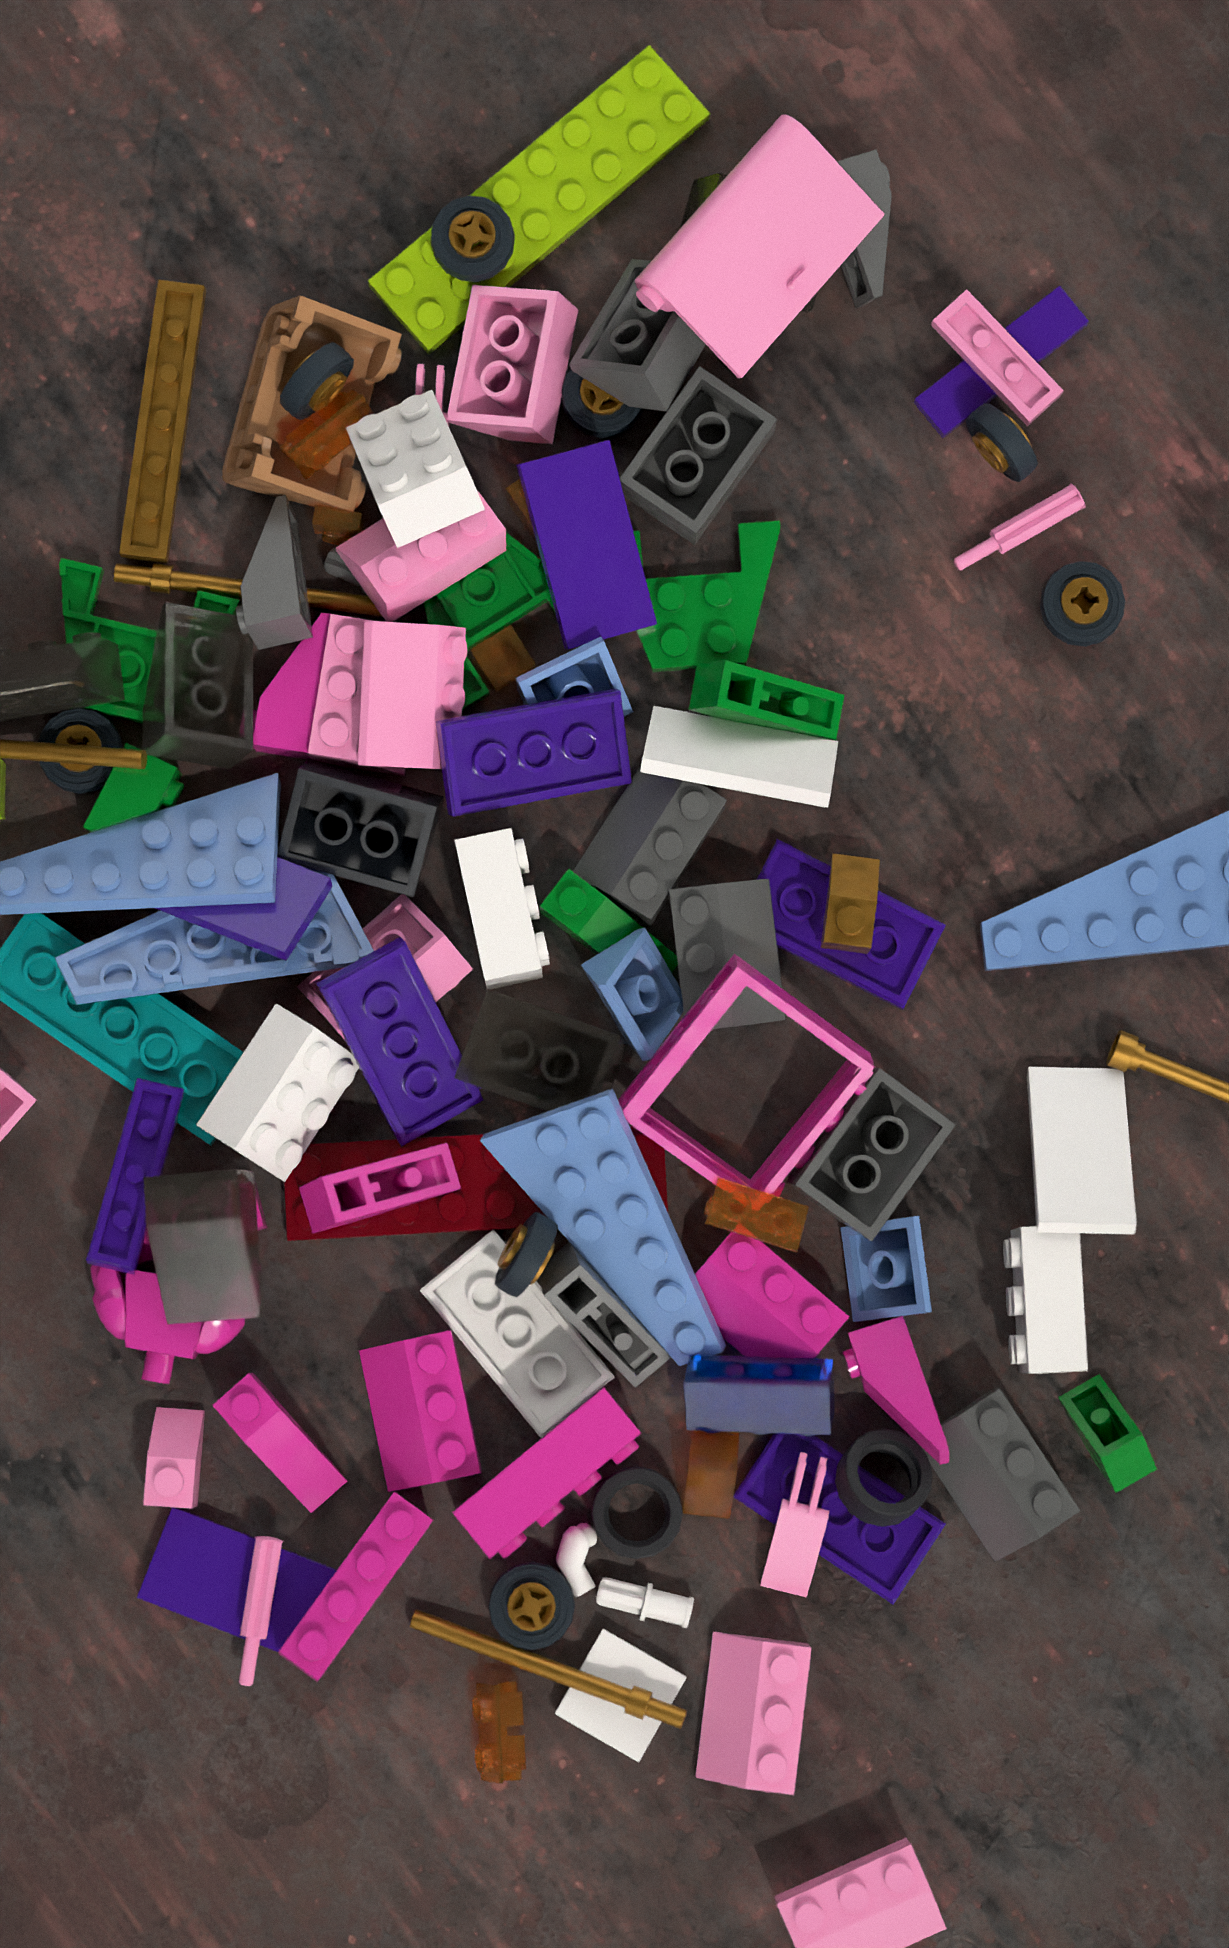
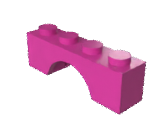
(355, 1586)

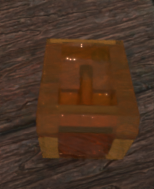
(711, 1473)

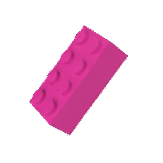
(546, 1473)

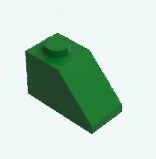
(135, 793)
(1108, 1433)

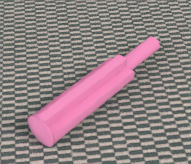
(1025, 525)
(258, 1602)

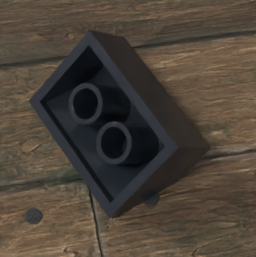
(359, 827)

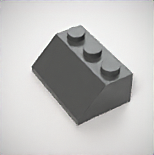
(637, 351)
(649, 842)
(714, 925)
(872, 1155)
(1001, 1477)

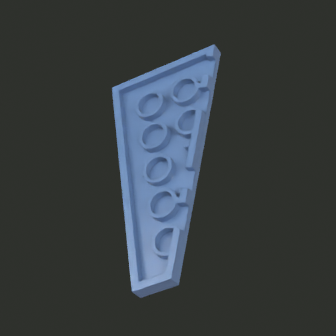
(182, 856)
(1140, 905)
(175, 955)
(598, 1190)

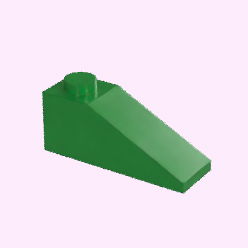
(765, 699)
(592, 917)

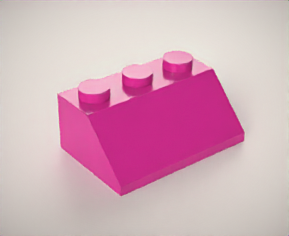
(765, 1303)
(420, 1411)

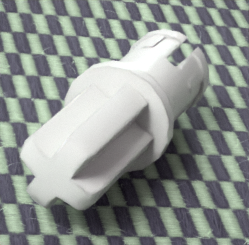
(644, 1601)

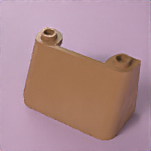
(285, 339)

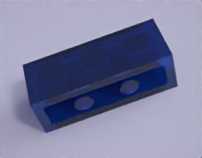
(759, 1394)

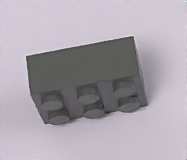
(697, 455)

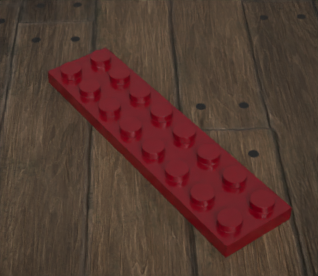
(485, 1202)

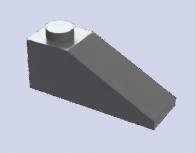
(866, 264)
(275, 583)
(600, 1315)

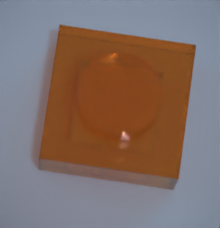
(336, 524)
(503, 658)

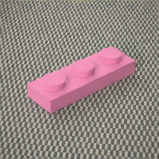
(997, 357)

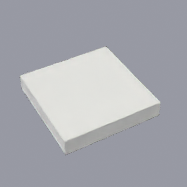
(626, 1666)

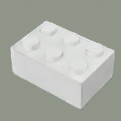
(414, 468)
(502, 908)
(280, 1092)
(1046, 1301)

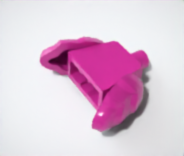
(136, 1314)

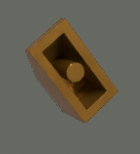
(851, 904)

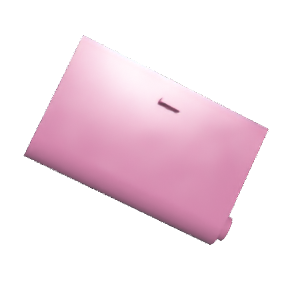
(760, 245)

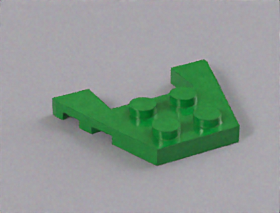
(489, 603)
(710, 613)
(136, 644)

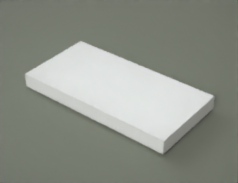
(739, 756)
(1080, 1150)
(517, 1340)

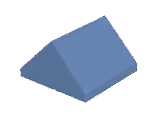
(573, 674)
(637, 991)
(888, 1273)

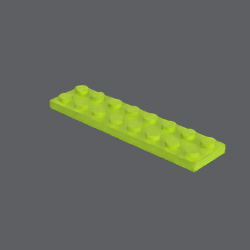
(552, 189)

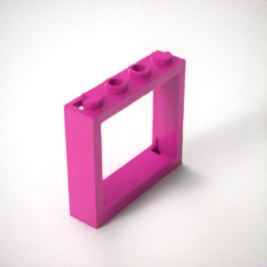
(798, 1143)

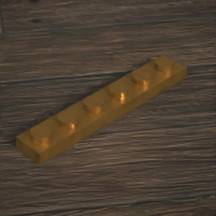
(162, 421)

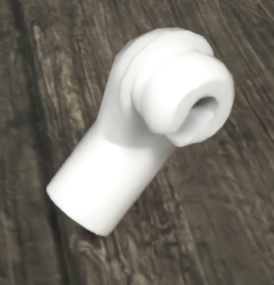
(572, 1555)

